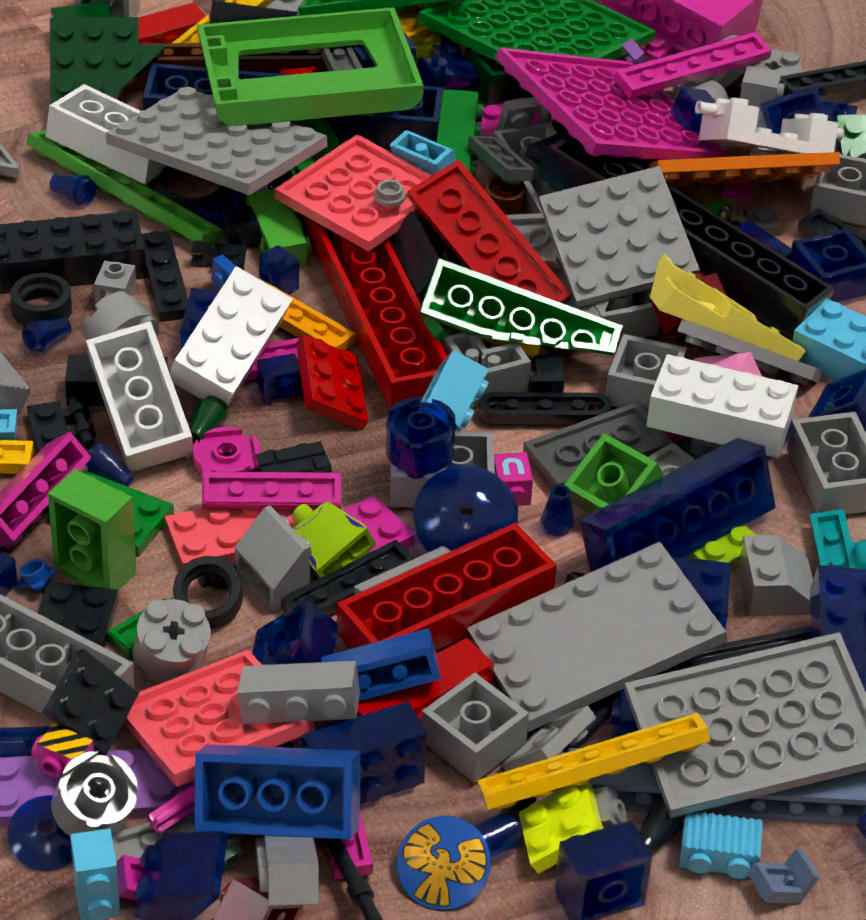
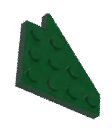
(97, 54)

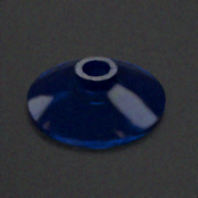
(33, 847)

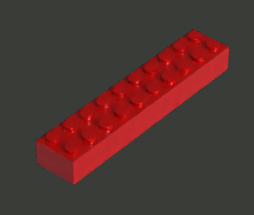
(380, 311)

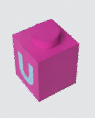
(516, 474)

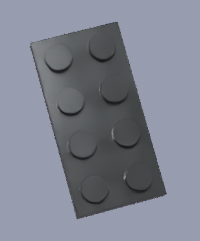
(562, 451)

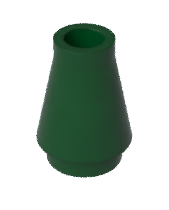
(208, 415)

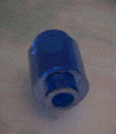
(501, 834)

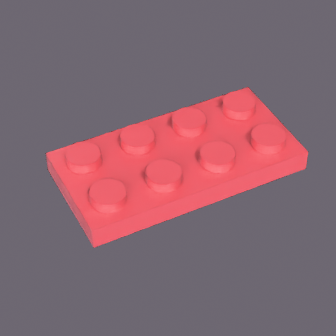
(212, 531)

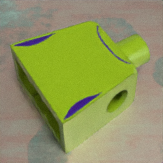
(332, 536)

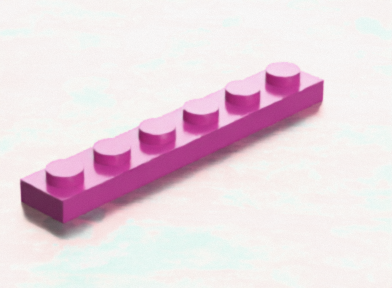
(692, 65)

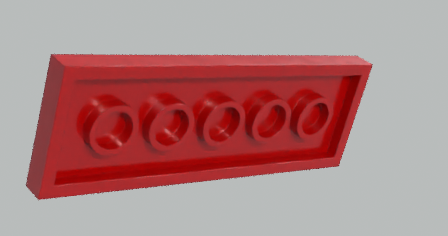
(482, 233)

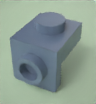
(785, 881)

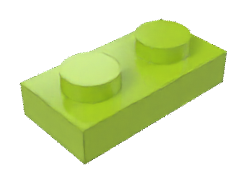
(725, 548)

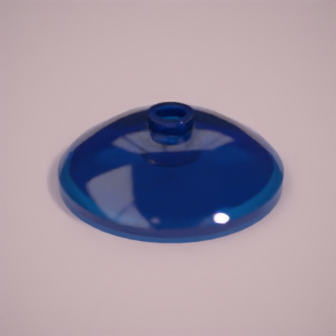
(439, 503)

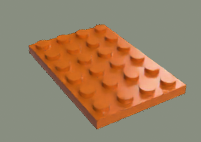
(745, 168)

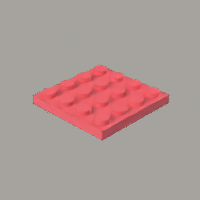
(341, 189)
(200, 710)

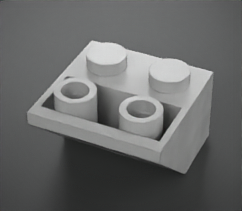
(273, 558)

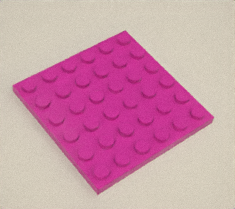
(599, 113)

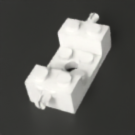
(735, 125)

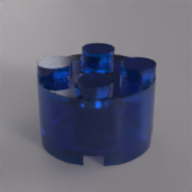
(420, 436)

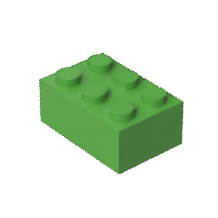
(92, 531)

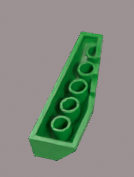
(511, 313)

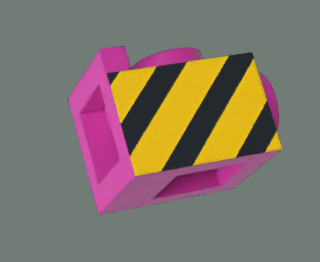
(58, 749)

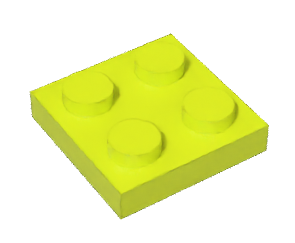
(556, 819)

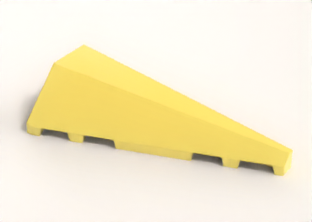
(694, 301)

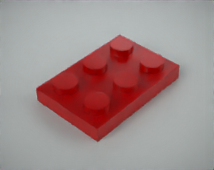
(331, 382)

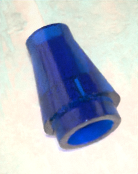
(76, 188)
(43, 333)
(109, 465)
(558, 511)

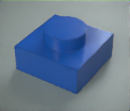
(221, 271)

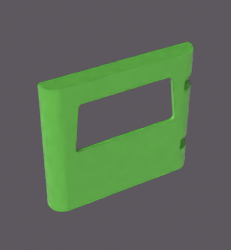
(383, 88)

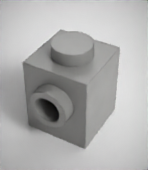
(114, 278)

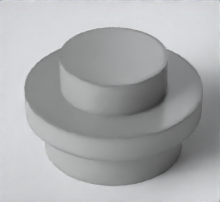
(389, 193)

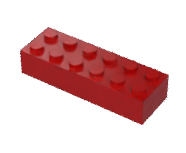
(450, 591)

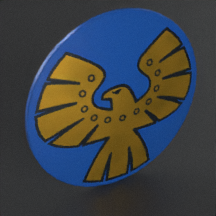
(443, 862)

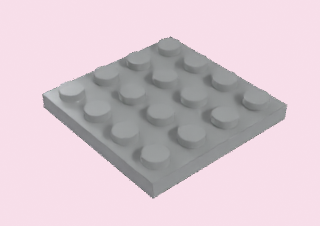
(615, 234)

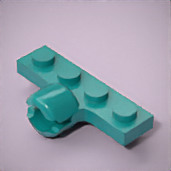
(834, 541)

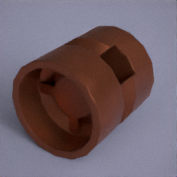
(507, 196)

